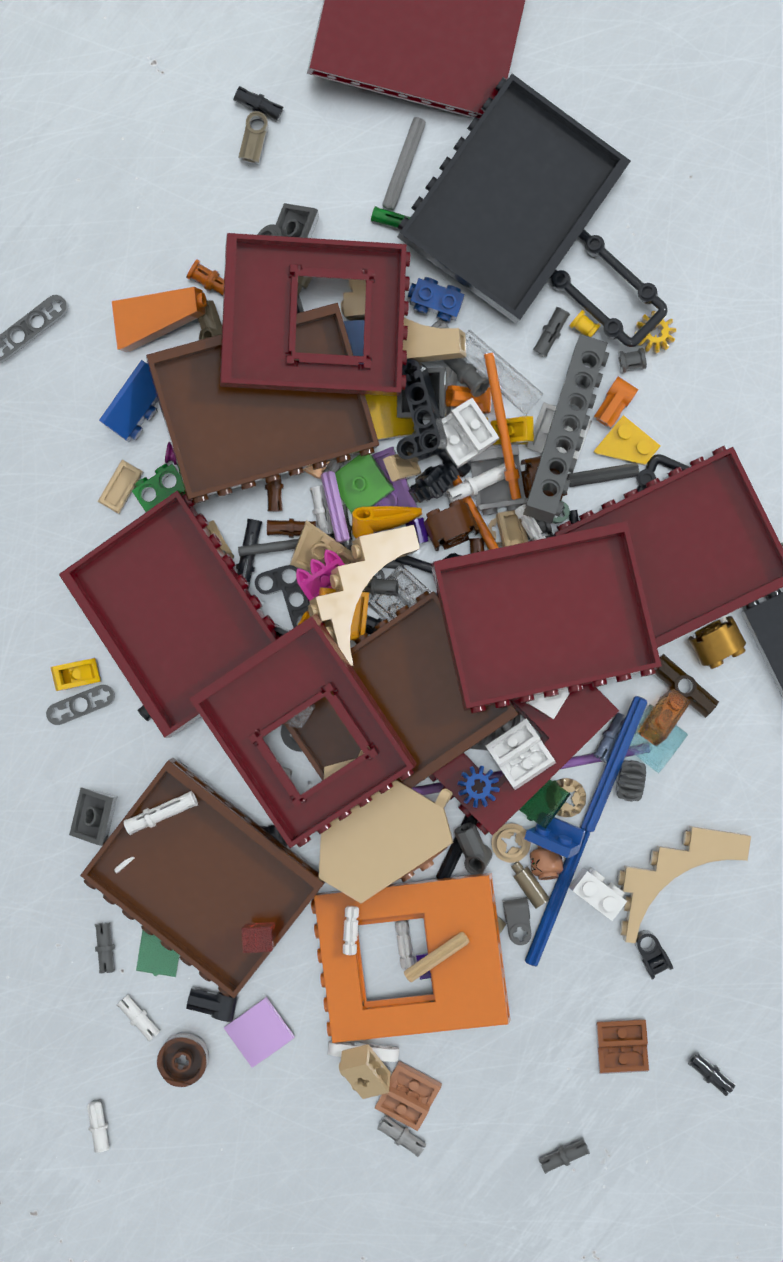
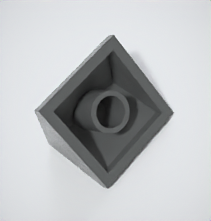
(297, 220)
(438, 381)
(93, 816)

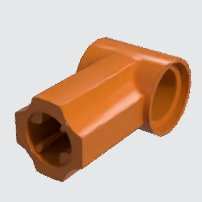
(458, 395)
(617, 399)

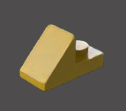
(520, 430)
(75, 674)

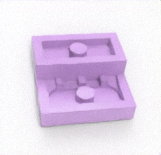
(259, 1032)

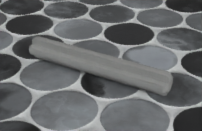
(404, 163)

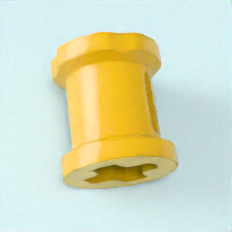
(584, 324)

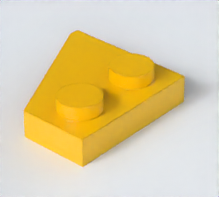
(627, 443)

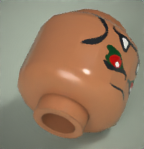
(545, 863)

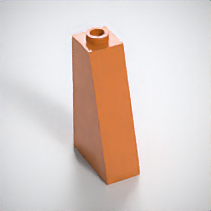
(154, 315)

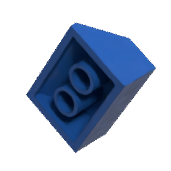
(132, 404)

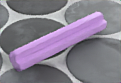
(335, 506)

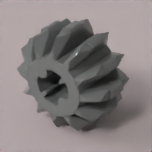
(631, 780)

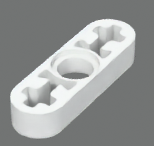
(384, 1052)

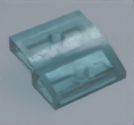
(659, 755)

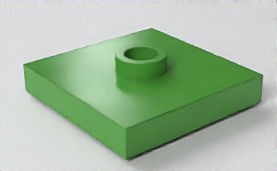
(362, 483)

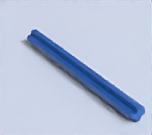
(614, 763)
(554, 905)

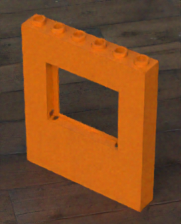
(465, 986)

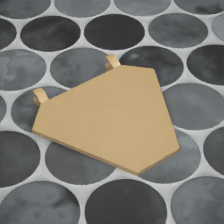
(382, 839)

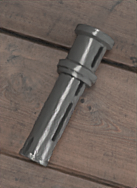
(468, 375)

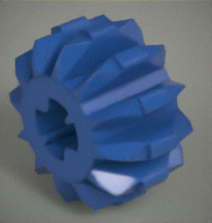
(486, 790)

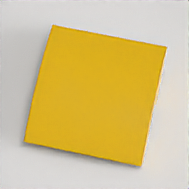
(384, 417)

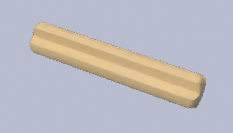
(436, 956)

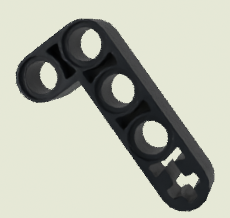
(418, 410)
(287, 588)

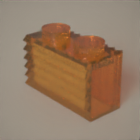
(664, 717)

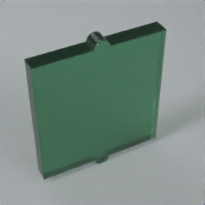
(545, 803)
(156, 958)

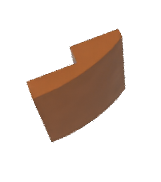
(622, 1046)

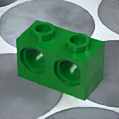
(157, 483)

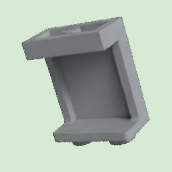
(498, 494)

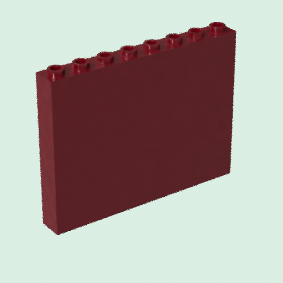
(419, 49)
(696, 543)
(169, 608)
(546, 617)

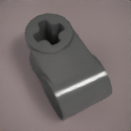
(517, 915)

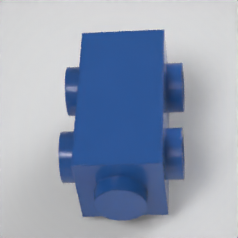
(436, 299)

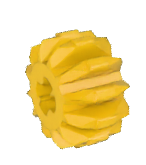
(664, 335)

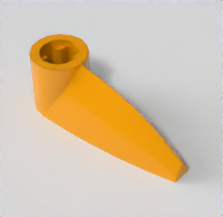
(380, 518)

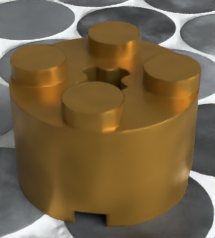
(718, 642)

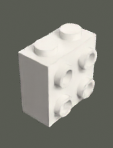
(604, 898)

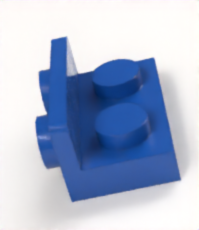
(557, 837)

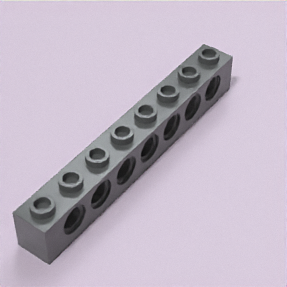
(538, 504)

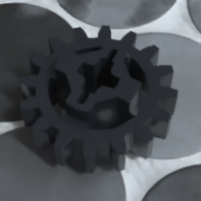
(433, 482)

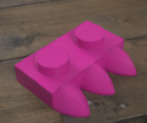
(319, 576)

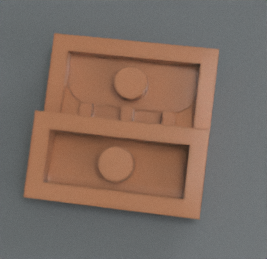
(408, 1096)

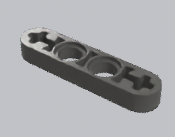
(25, 325)

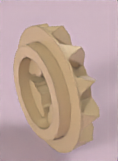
(578, 798)
(499, 846)

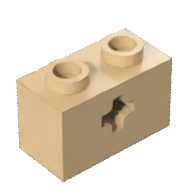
(365, 1071)

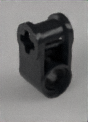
(653, 958)

